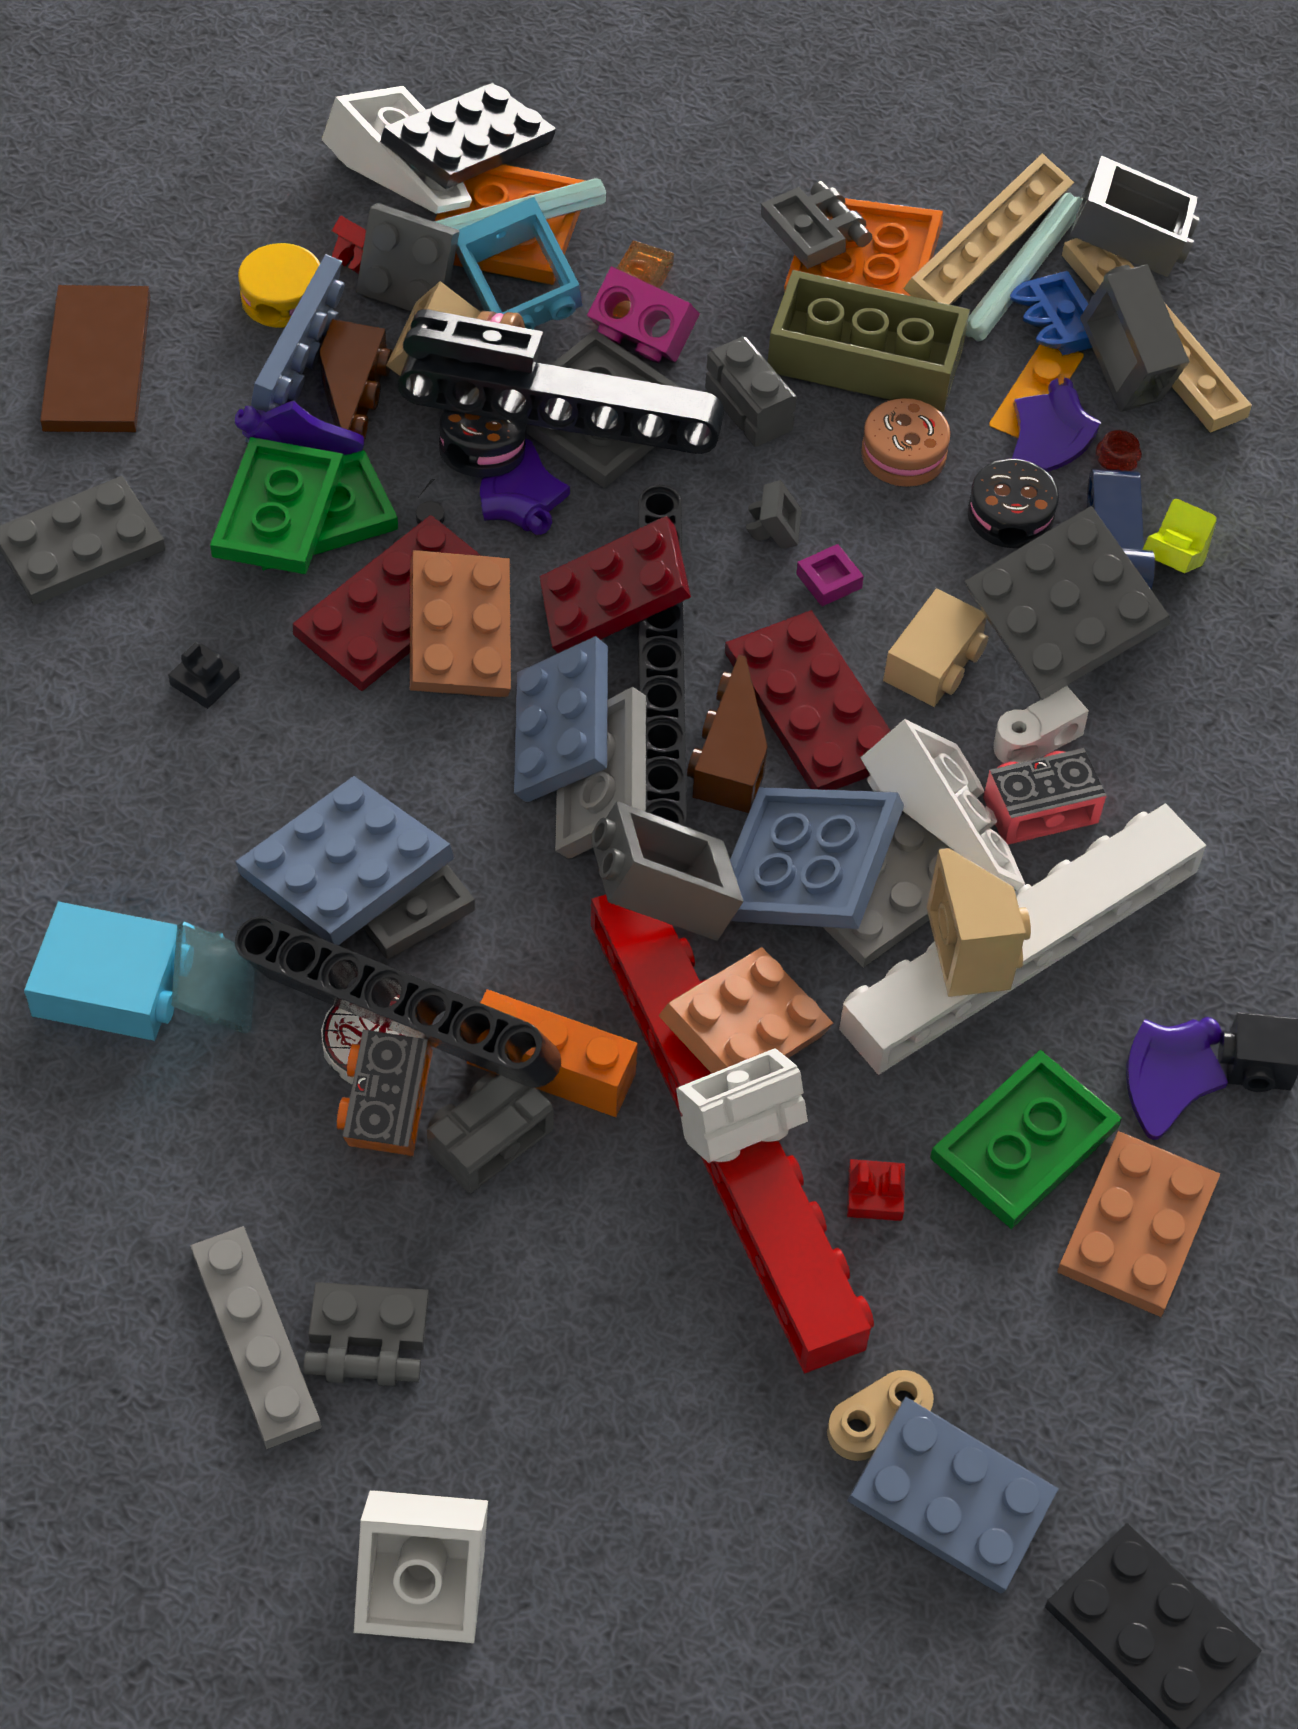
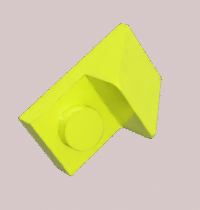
(1182, 537)

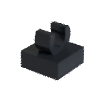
(203, 675)

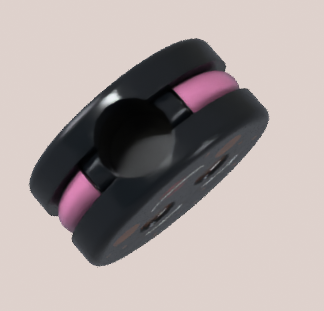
(480, 444)
(1012, 502)

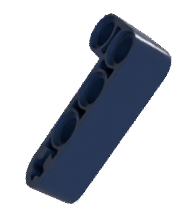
(1119, 504)

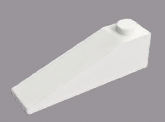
(355, 137)
(941, 795)

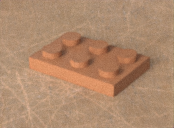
(460, 624)
(745, 1014)
(1139, 1223)

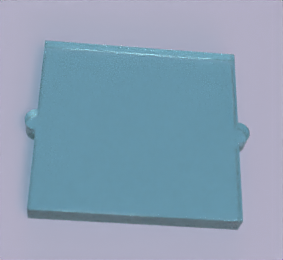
(212, 978)

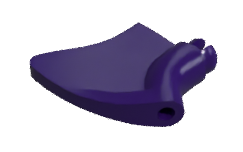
(295, 426)
(1053, 427)
(523, 494)
(1171, 1070)

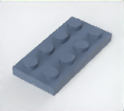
(299, 341)

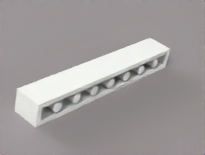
(1064, 913)

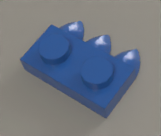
(1058, 308)

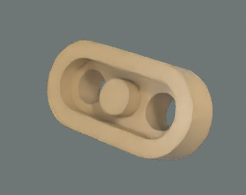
(876, 1408)

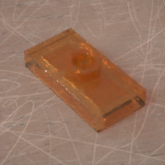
(646, 264)

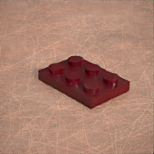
(615, 585)

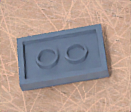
(561, 720)
(953, 1495)

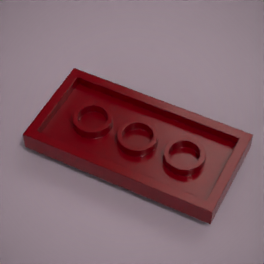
(366, 620)
(811, 700)

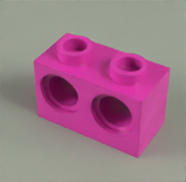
(647, 308)

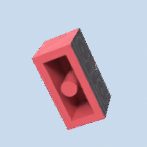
(1044, 795)

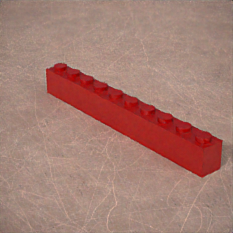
(760, 1185)

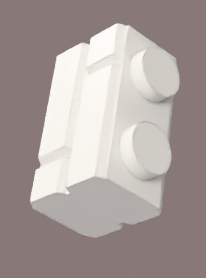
(742, 1106)

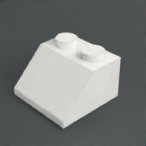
(420, 1566)

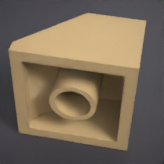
(975, 926)

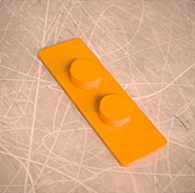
(1034, 380)

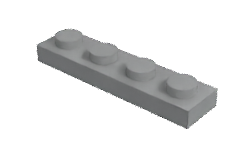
(255, 1337)

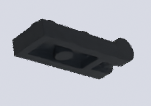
(473, 341)

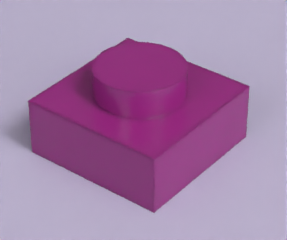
(829, 575)

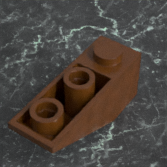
(351, 367)
(735, 745)

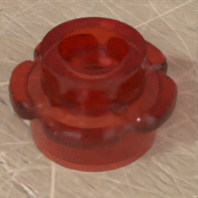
(1119, 451)

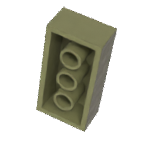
(867, 339)

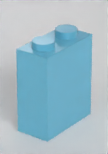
(104, 971)

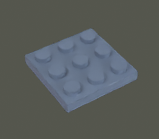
(812, 855)
(344, 860)

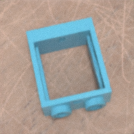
(505, 231)

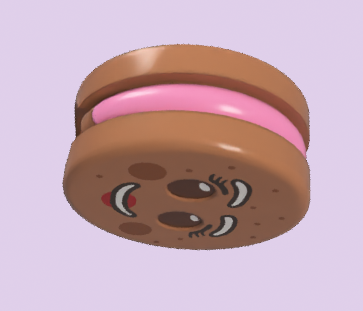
(905, 442)

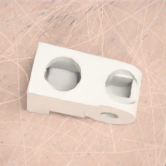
(1040, 727)

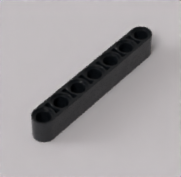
(583, 409)
(413, 1011)

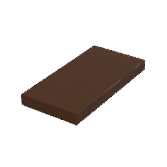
(96, 359)

